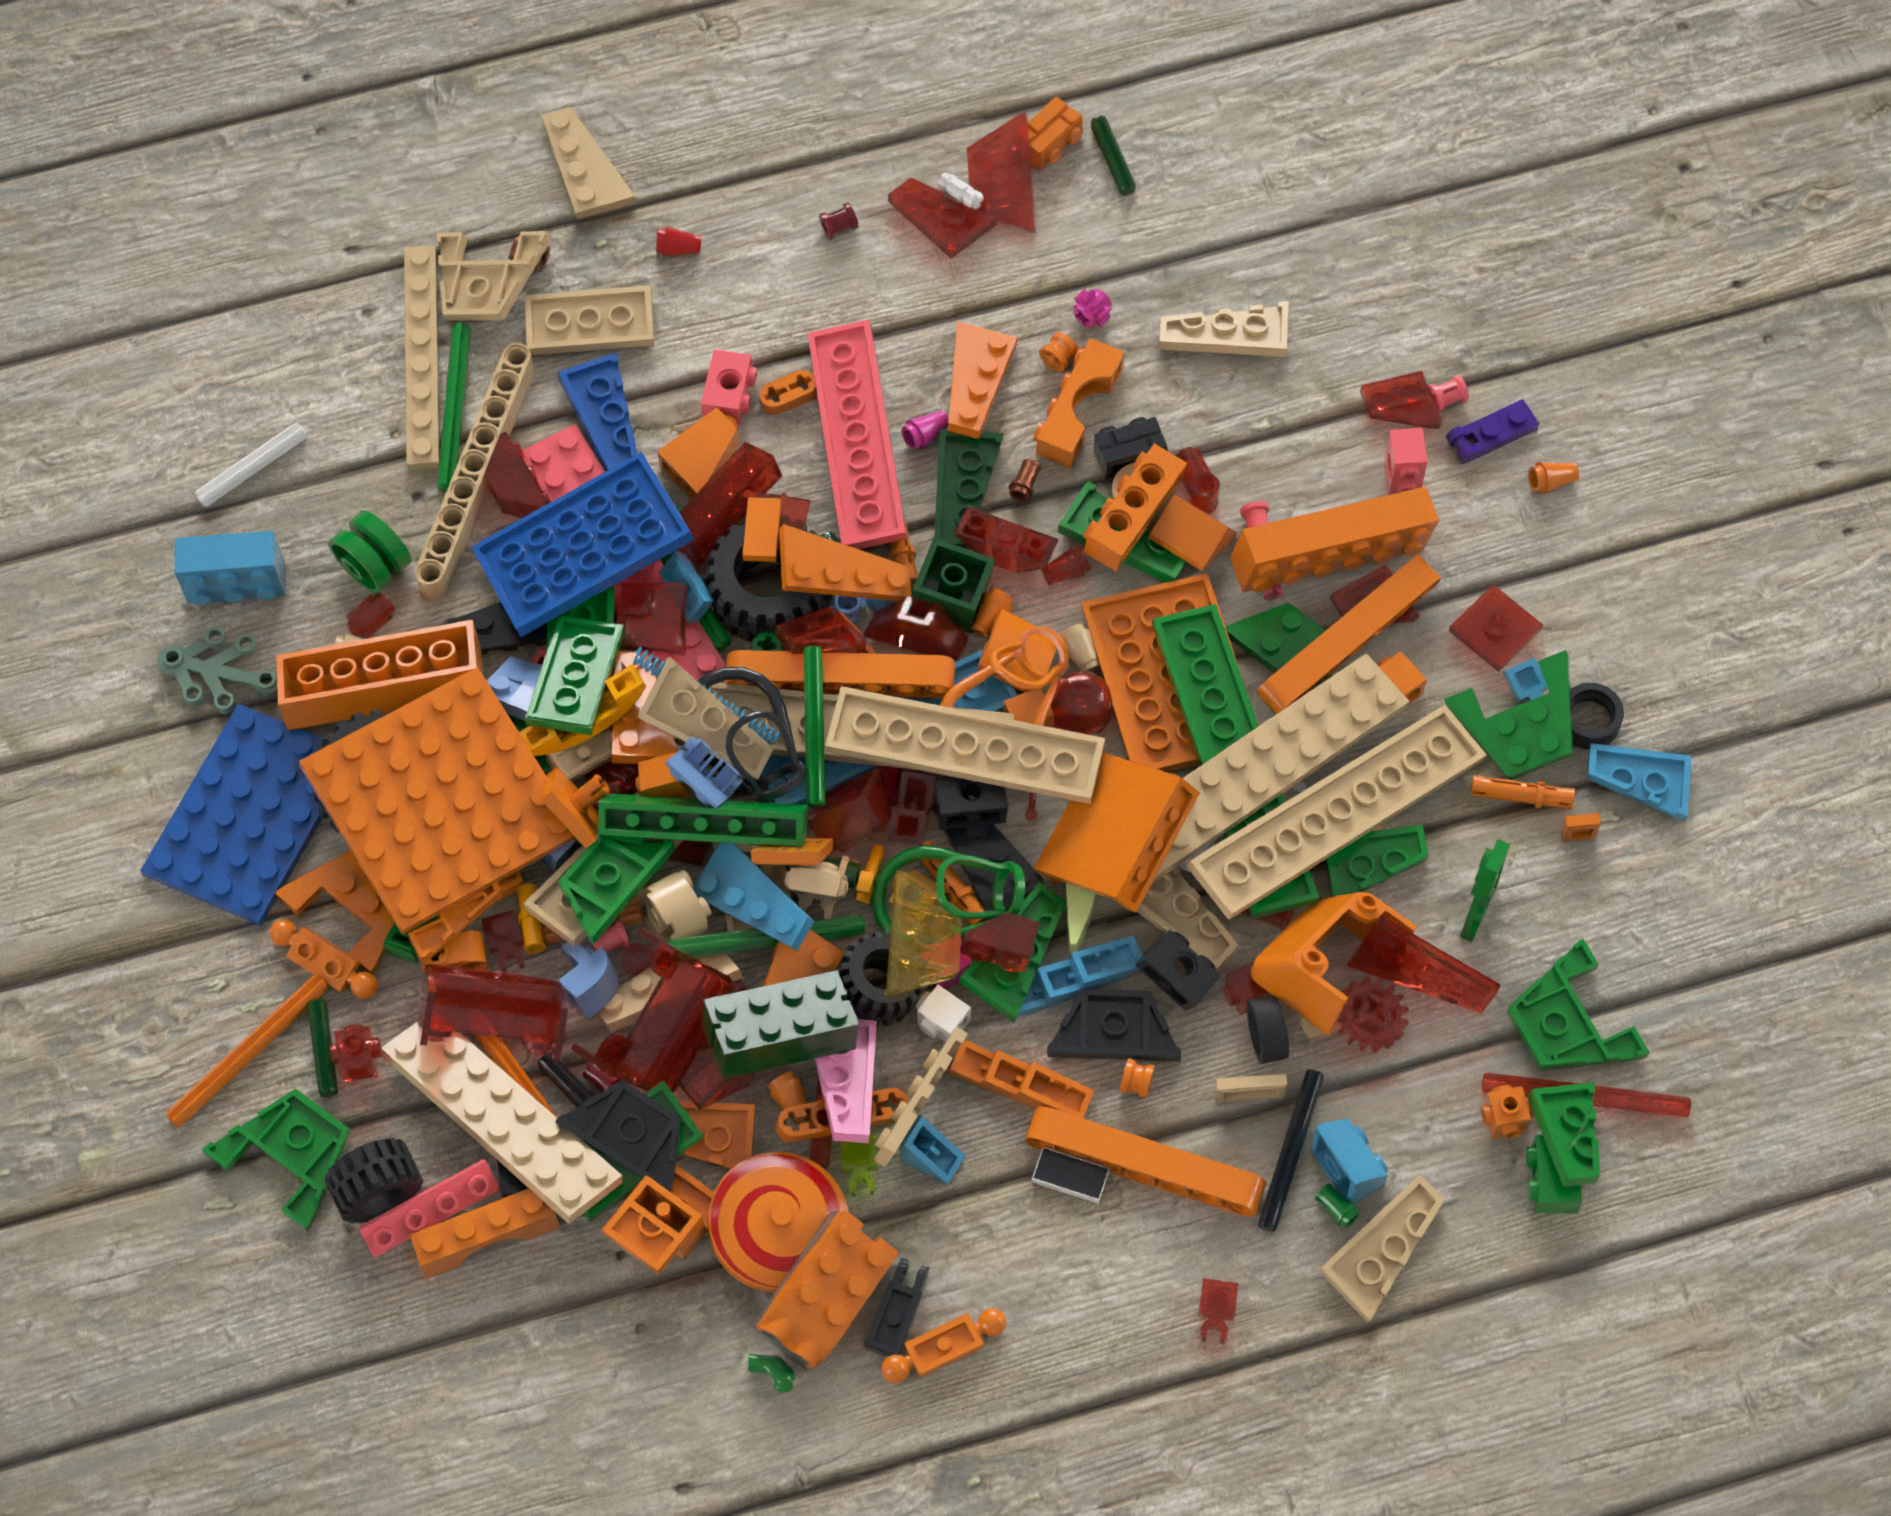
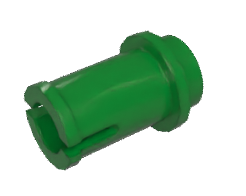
(1337, 1205)

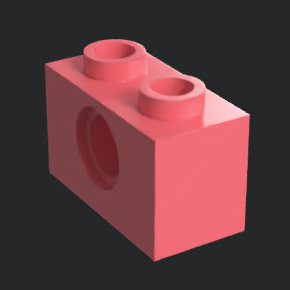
(725, 371)
(1405, 460)

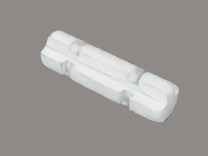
(960, 190)

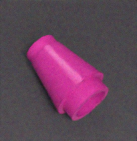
(924, 429)

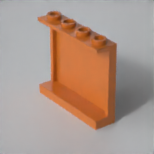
(1122, 835)

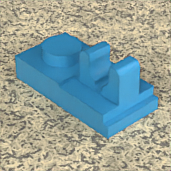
(680, 569)

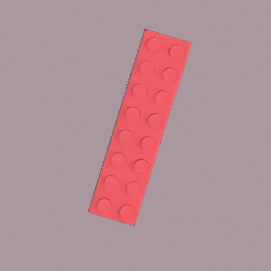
(857, 435)

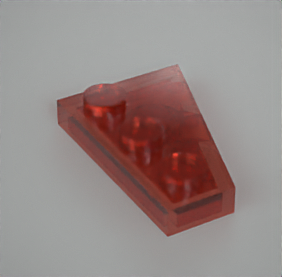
(941, 220)

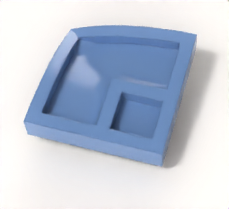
(515, 685)

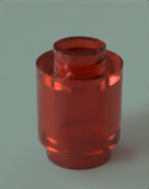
(370, 615)

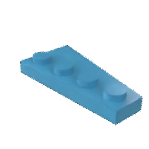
(751, 896)

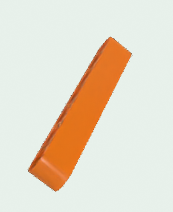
(1349, 634)
(877, 673)
(1148, 1161)

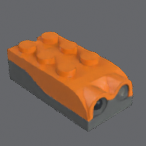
(824, 1290)

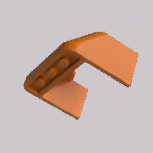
(1294, 966)

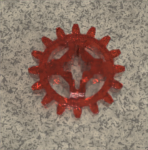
(1372, 1029)

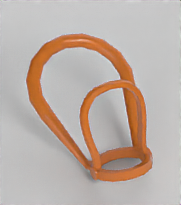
(1019, 654)

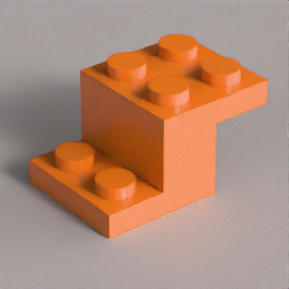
(659, 1223)

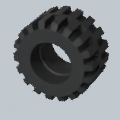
(867, 1000)
(373, 1180)

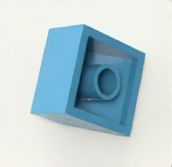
(1348, 1160)

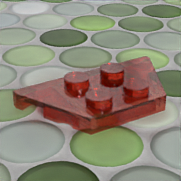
(1003, 174)

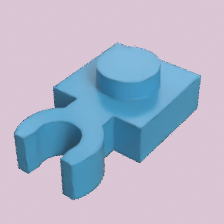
(1526, 680)

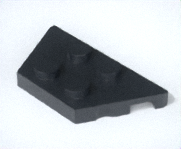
(1114, 1027)
(630, 1131)

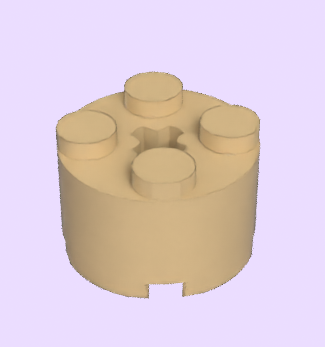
(674, 908)

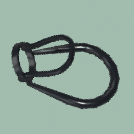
(780, 718)

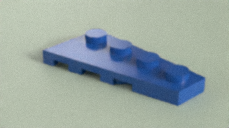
(601, 407)

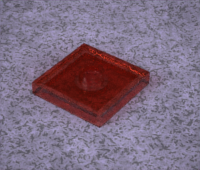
(1495, 628)

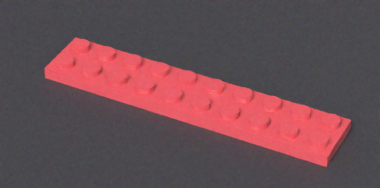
(568, 462)

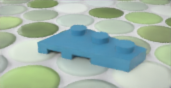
(1643, 775)

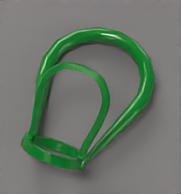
(949, 856)

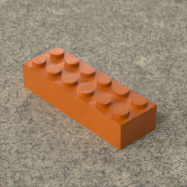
(1334, 540)
(372, 673)

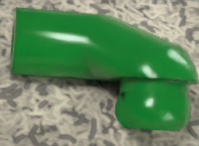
(775, 1367)

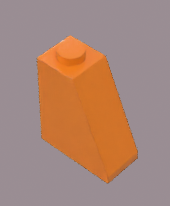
(700, 451)

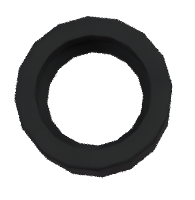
(1608, 699)
(1267, 1029)

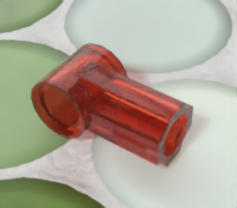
(1199, 479)

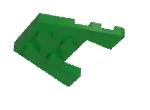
(1529, 733)
(1557, 1025)
(296, 1137)

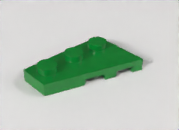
(1376, 859)

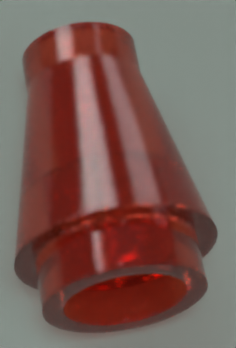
(1067, 566)

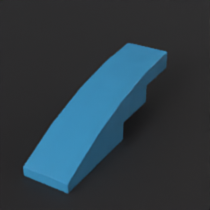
(1084, 969)

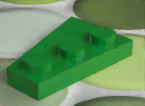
(1484, 887)
(1568, 1129)

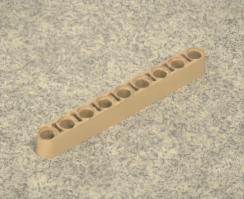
(473, 483)

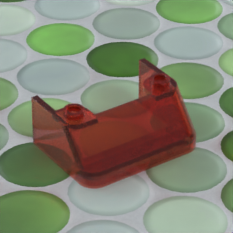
(493, 1006)
(670, 1024)

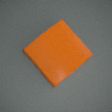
(1006, 630)

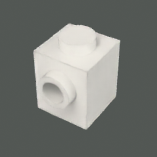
(941, 1012)

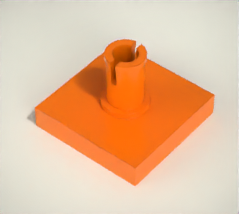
(575, 805)

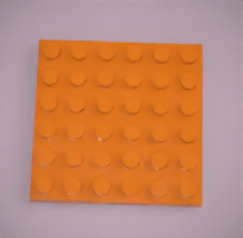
(437, 799)

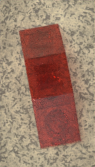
(511, 481)
(1009, 543)
(918, 627)

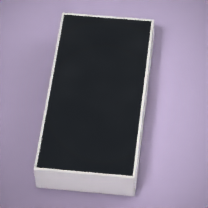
(1070, 1175)

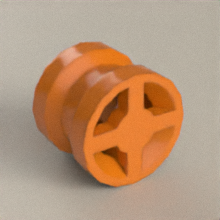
(1058, 352)
(1137, 1078)

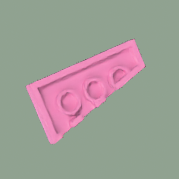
(848, 1086)

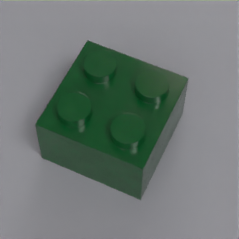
(954, 580)

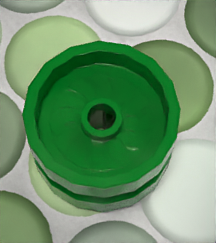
(370, 551)

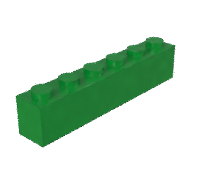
(695, 821)

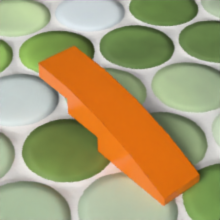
(1019, 1081)

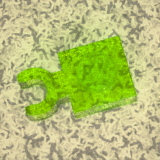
(858, 1159)

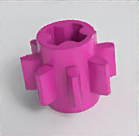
(1092, 307)

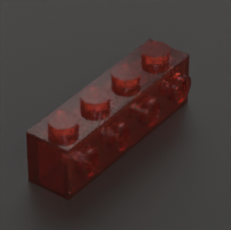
(725, 498)

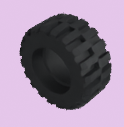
(744, 610)

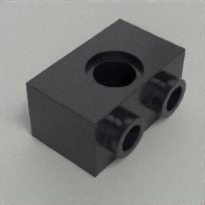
(958, 812)
(1158, 966)

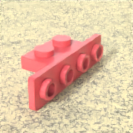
(429, 1208)

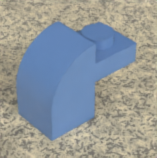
(591, 980)

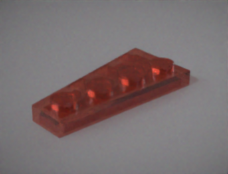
(1416, 964)

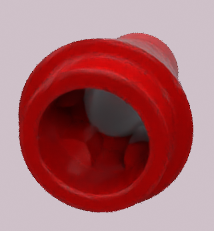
(676, 242)

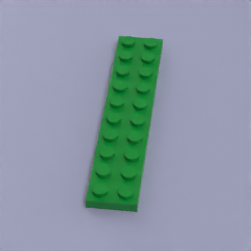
(1218, 715)

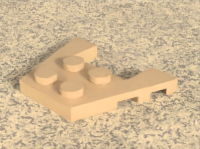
(485, 287)

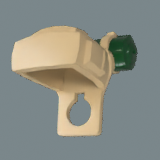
(823, 882)

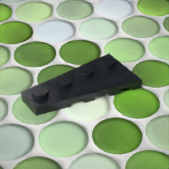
(497, 630)
(993, 846)

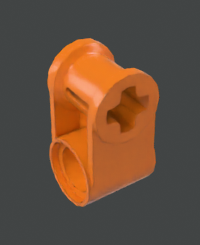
(462, 951)

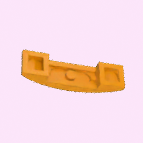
(623, 693)

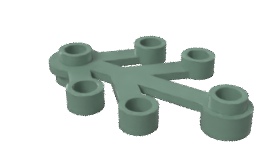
(215, 669)

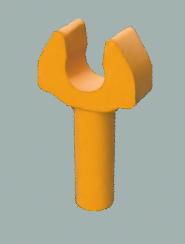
(868, 876)

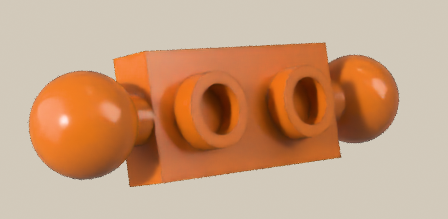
(323, 958)
(944, 1345)

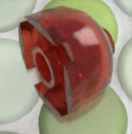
(1082, 703)

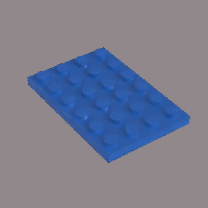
(582, 544)
(241, 818)

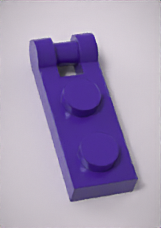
(1493, 431)

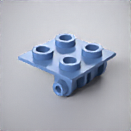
(688, 769)

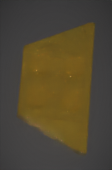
(922, 939)

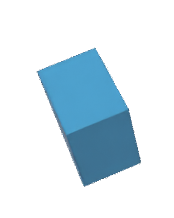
(930, 1151)

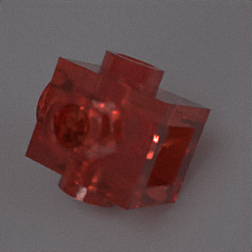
(356, 1052)

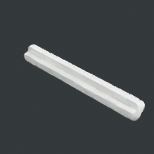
(250, 464)

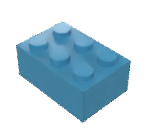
(230, 567)

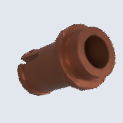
(1021, 487)

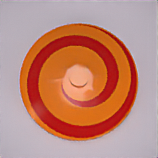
(768, 1215)

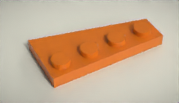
(833, 568)

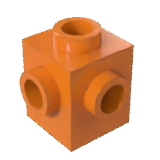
(1503, 1121)

